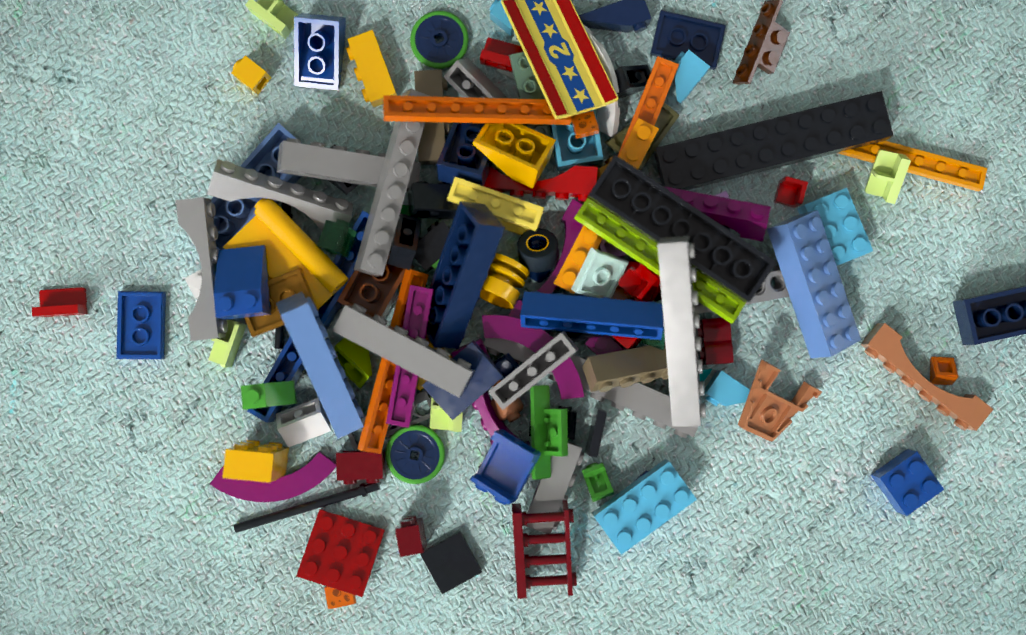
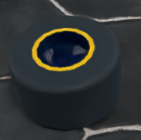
(538, 250)

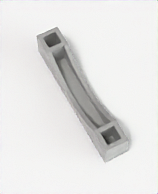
(235, 183)
(197, 220)

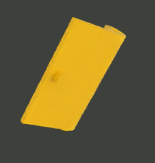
(289, 249)

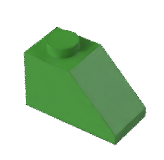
(268, 394)

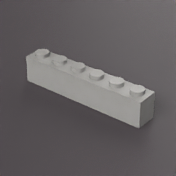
(334, 163)
(404, 350)

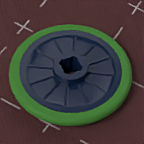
(446, 52)
(412, 469)

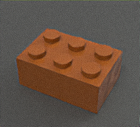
(374, 292)

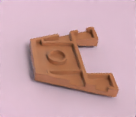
(767, 412)

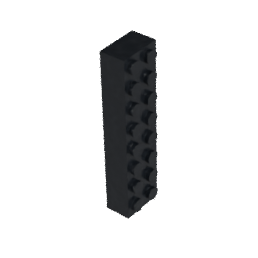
(663, 215)

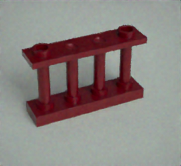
(523, 540)

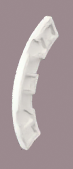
(608, 115)

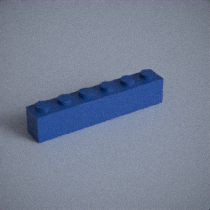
(592, 315)

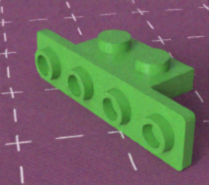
(548, 430)

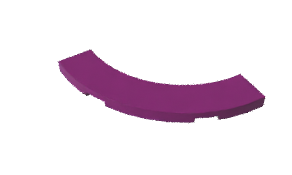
(510, 329)
(280, 489)

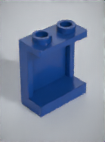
(506, 467)

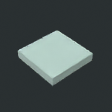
(599, 274)

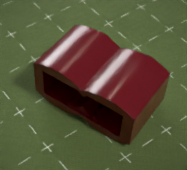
(715, 341)

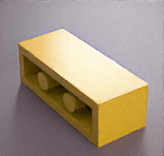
(370, 67)

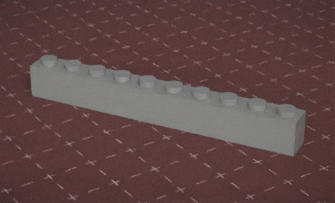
(637, 397)

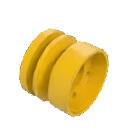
(501, 279)

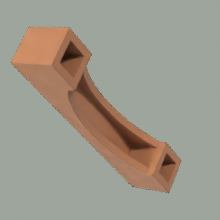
(885, 345)

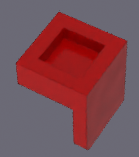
(790, 192)

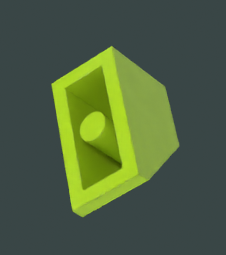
(354, 361)

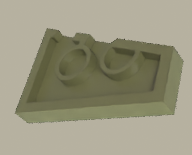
(664, 122)

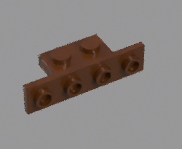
(764, 45)

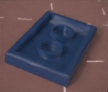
(684, 33)
(483, 378)

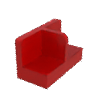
(636, 280)

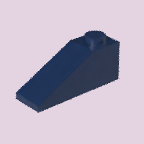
(619, 17)

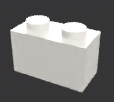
(303, 422)

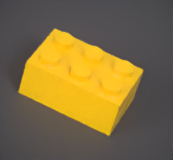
(256, 461)

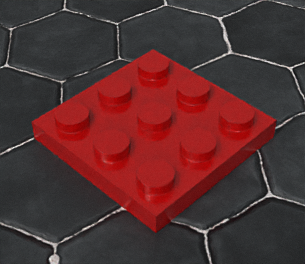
(340, 553)

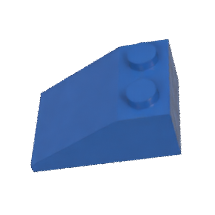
(318, 50)
(242, 283)

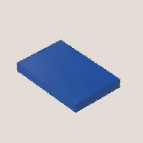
(141, 325)

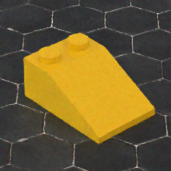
(516, 150)

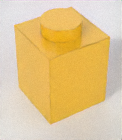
(250, 74)

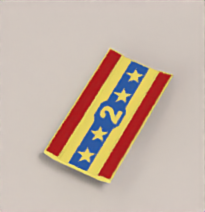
(560, 55)

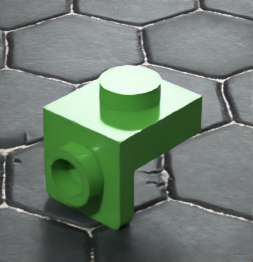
(597, 481)

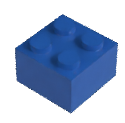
(907, 482)

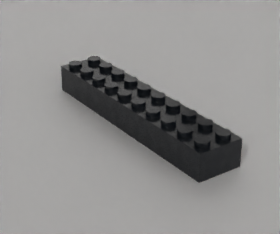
(774, 142)

